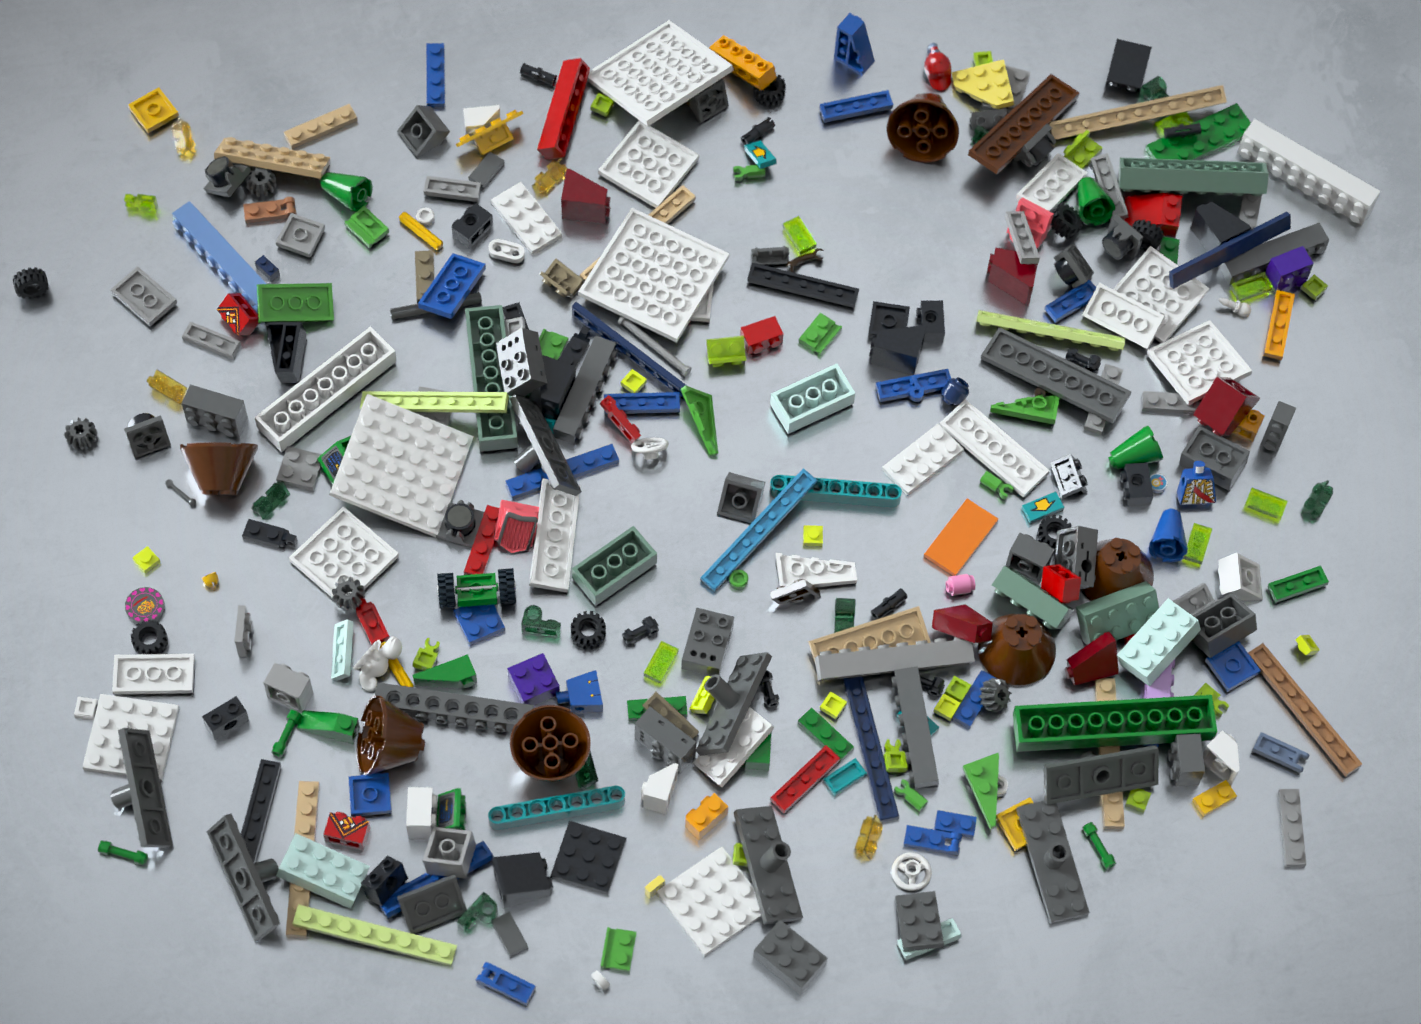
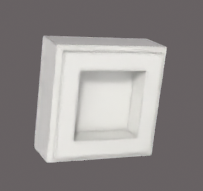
(86, 708)

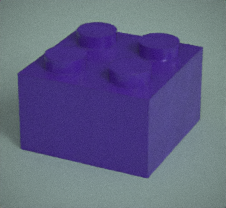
(1289, 269)
(533, 680)

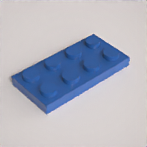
(452, 285)

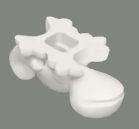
(375, 662)

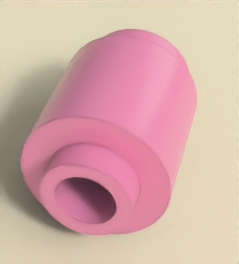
(960, 584)

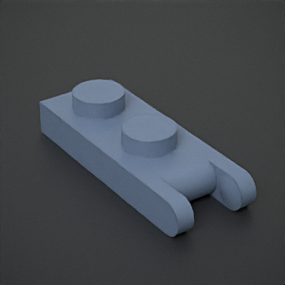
(1279, 752)

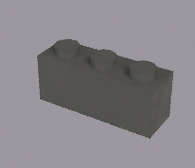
(1278, 426)

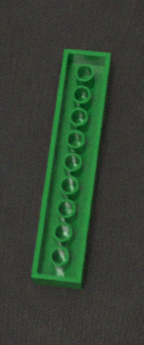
(1113, 722)

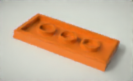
(961, 537)

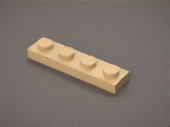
(320, 126)

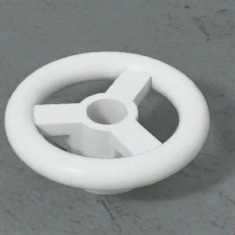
(650, 447)
(914, 865)

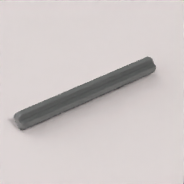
(411, 310)

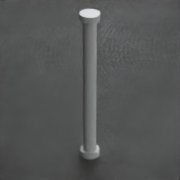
(653, 344)

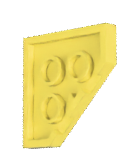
(986, 84)

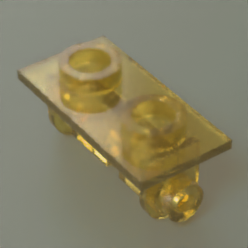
(181, 131)
(544, 180)
(167, 386)
(872, 829)

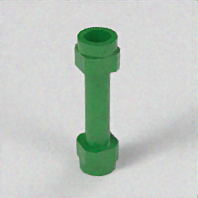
(292, 719)
(106, 848)
(1107, 860)

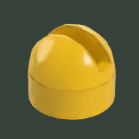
(208, 579)

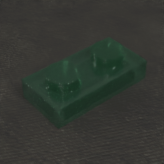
(587, 774)

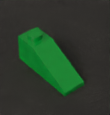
(452, 674)
(330, 725)

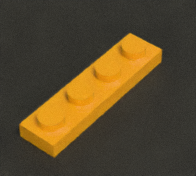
(1279, 325)

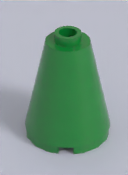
(348, 189)
(1094, 202)
(1137, 449)

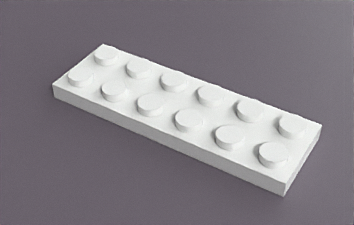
(994, 448)
(554, 539)

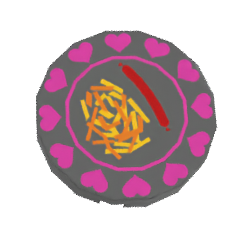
(145, 605)

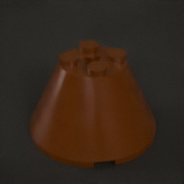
(923, 128)
(218, 465)
(1118, 567)
(1018, 650)
(387, 737)
(550, 743)

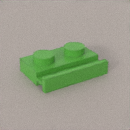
(366, 226)
(820, 334)
(552, 344)
(618, 950)

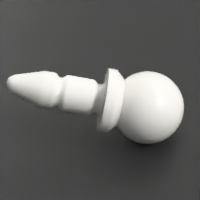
(1243, 309)

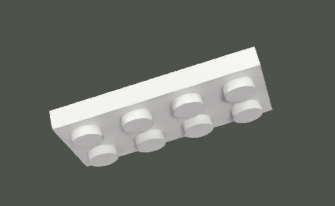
(1052, 183)
(526, 218)
(1123, 315)
(922, 459)
(153, 674)
(749, 736)

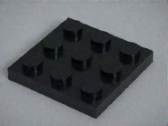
(588, 857)

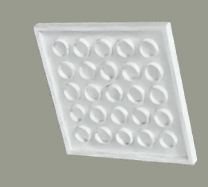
(659, 73)
(653, 274)
(401, 465)

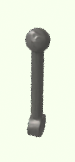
(169, 483)

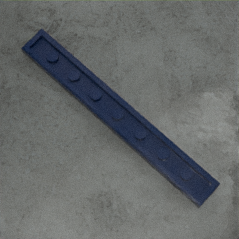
(1229, 250)
(628, 349)
(871, 749)

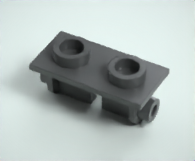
(987, 119)
(770, 256)

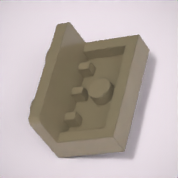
(562, 278)

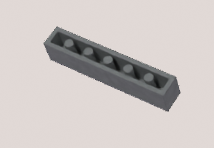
(1257, 259)
(585, 389)
(916, 727)

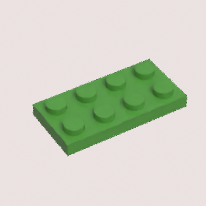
(295, 302)

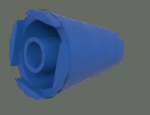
(1169, 537)

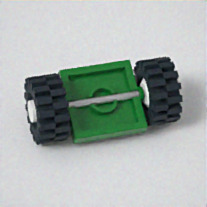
(476, 589)

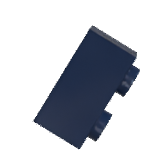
(267, 268)

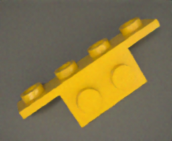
(493, 136)

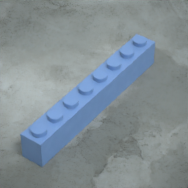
(218, 252)

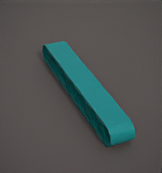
(845, 488)
(549, 814)

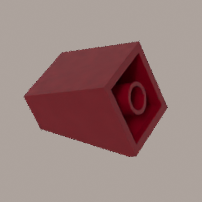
(584, 199)
(1010, 275)
(1225, 406)

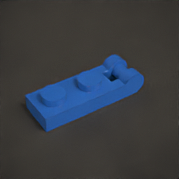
(932, 840)
(506, 983)

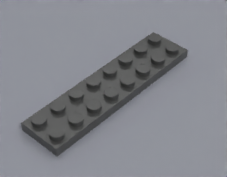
(1056, 375)

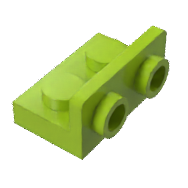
(1082, 150)
(726, 350)

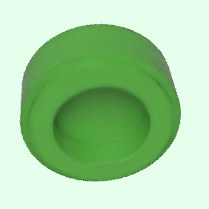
(738, 579)

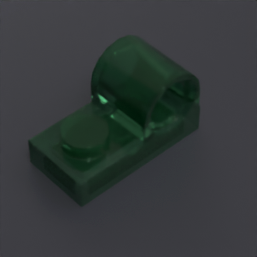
(1154, 89)
(844, 614)
(539, 626)
(469, 919)

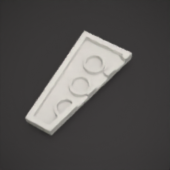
(815, 571)

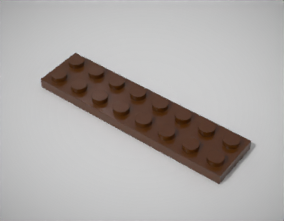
(1022, 123)

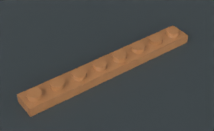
(1305, 710)

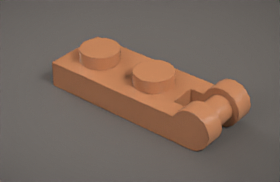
(269, 210)

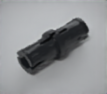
(527, 70)
(758, 131)
(1172, 131)
(889, 604)

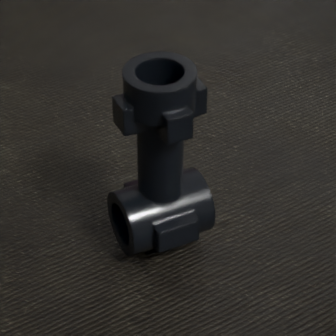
(1092, 363)
(649, 625)
(935, 686)
(771, 699)

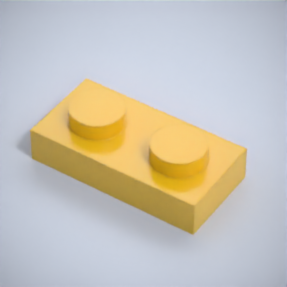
(1214, 798)

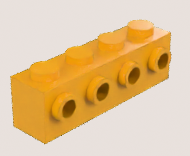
(745, 63)

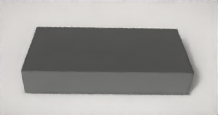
(486, 169)
(509, 934)

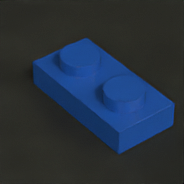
(955, 822)

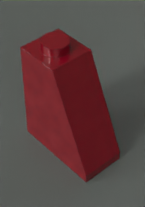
(962, 623)
(1093, 661)

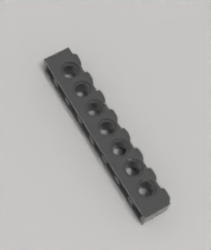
(447, 700)

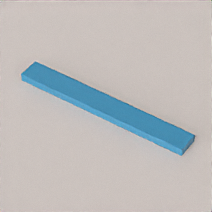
(758, 530)

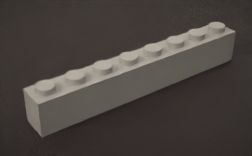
(886, 659)

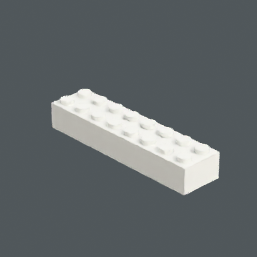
(1308, 172)
(325, 389)

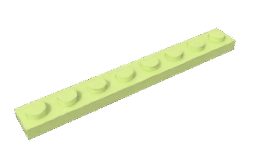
(1057, 331)
(445, 401)
(374, 935)

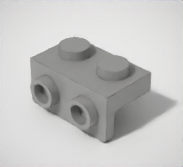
(1195, 599)

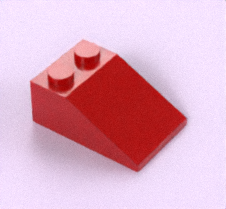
(1158, 208)

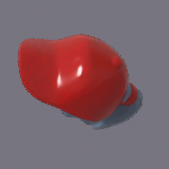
(938, 68)

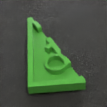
(1031, 408)
(702, 411)
(984, 783)

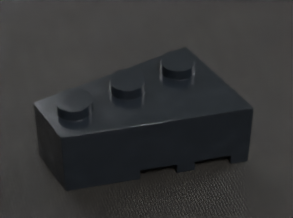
(287, 349)

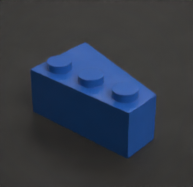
(853, 44)

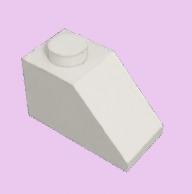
(480, 116)

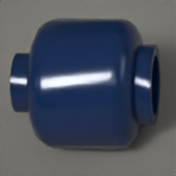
(955, 391)

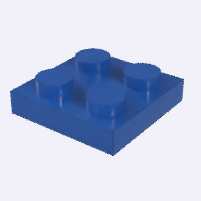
(479, 622)
(1233, 666)
(370, 794)

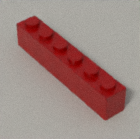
(563, 108)

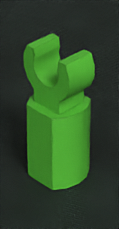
(750, 171)
(996, 484)
(911, 796)

